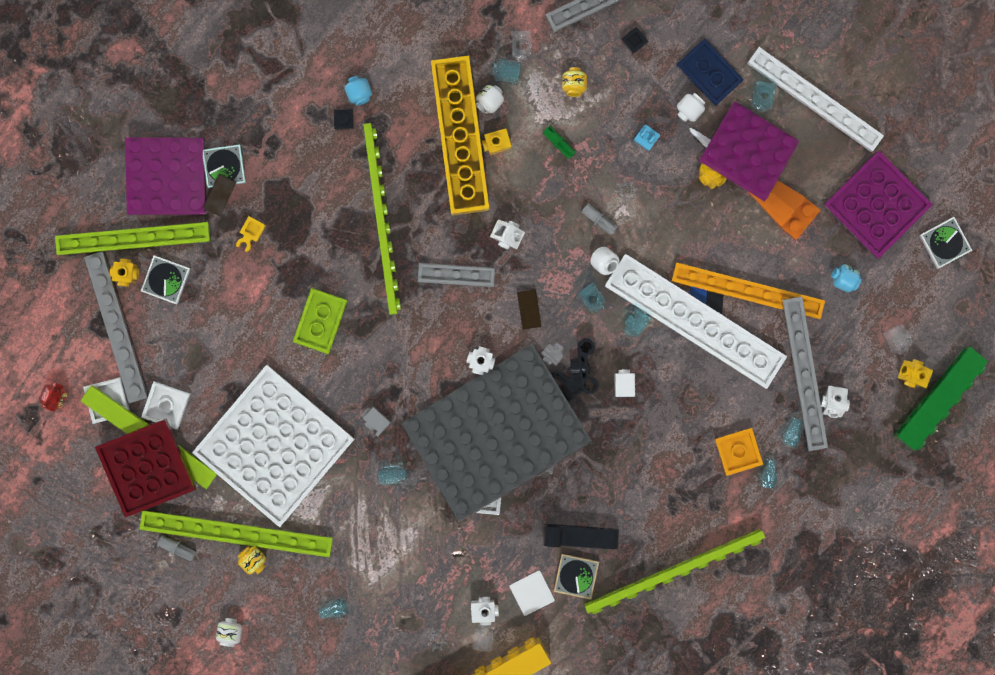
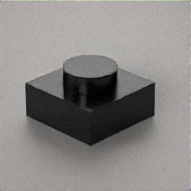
(634, 40)
(344, 119)

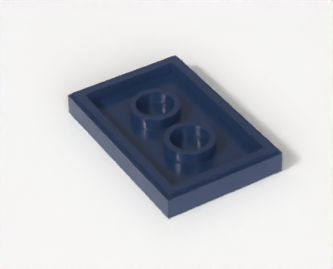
(709, 72)

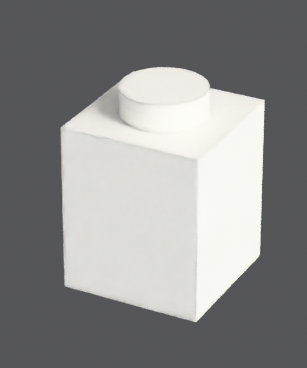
(624, 384)

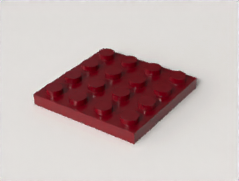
(145, 468)

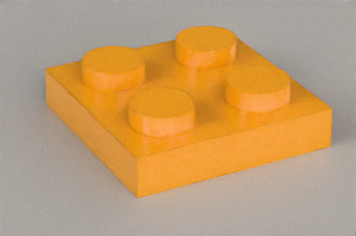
(738, 451)

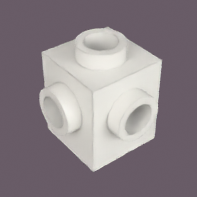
(507, 234)
(481, 352)
(835, 402)
(480, 617)

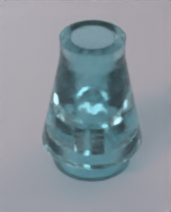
(793, 433)
(769, 475)
(336, 609)

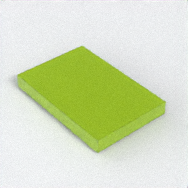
(320, 321)

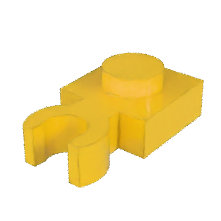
(251, 230)

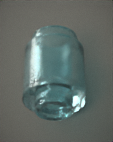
(392, 475)

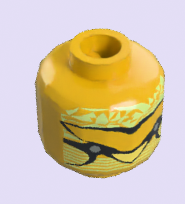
(574, 82)
(251, 560)

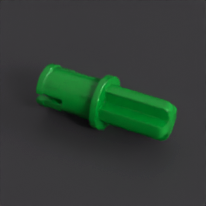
(559, 142)

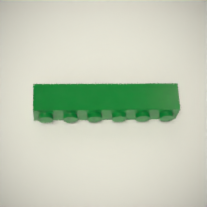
(941, 398)

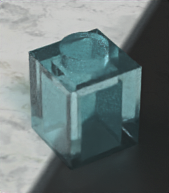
(507, 71)

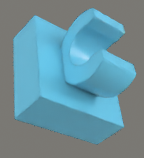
(646, 137)

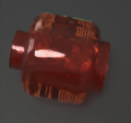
(53, 396)

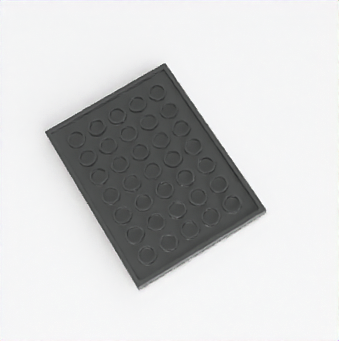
(496, 433)

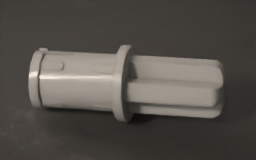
(599, 219)
(176, 548)

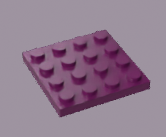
(749, 151)
(164, 176)
(878, 204)

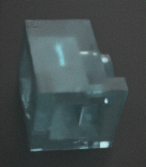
(757, 101)
(591, 290)
(636, 323)

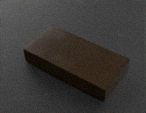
(219, 195)
(529, 309)

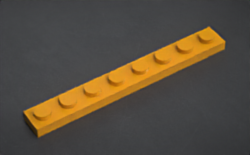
(742, 289)

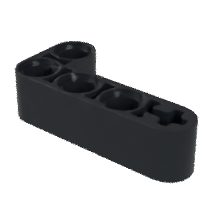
(580, 536)

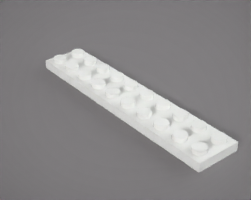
(696, 321)

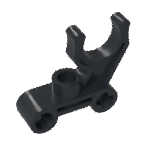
(580, 373)

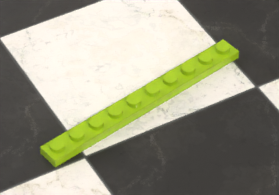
(383, 227)
(236, 533)
(682, 569)

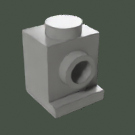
(375, 420)

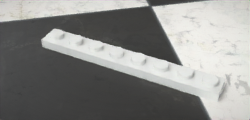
(815, 99)

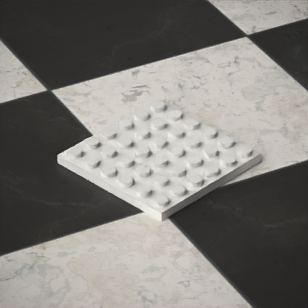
(273, 445)

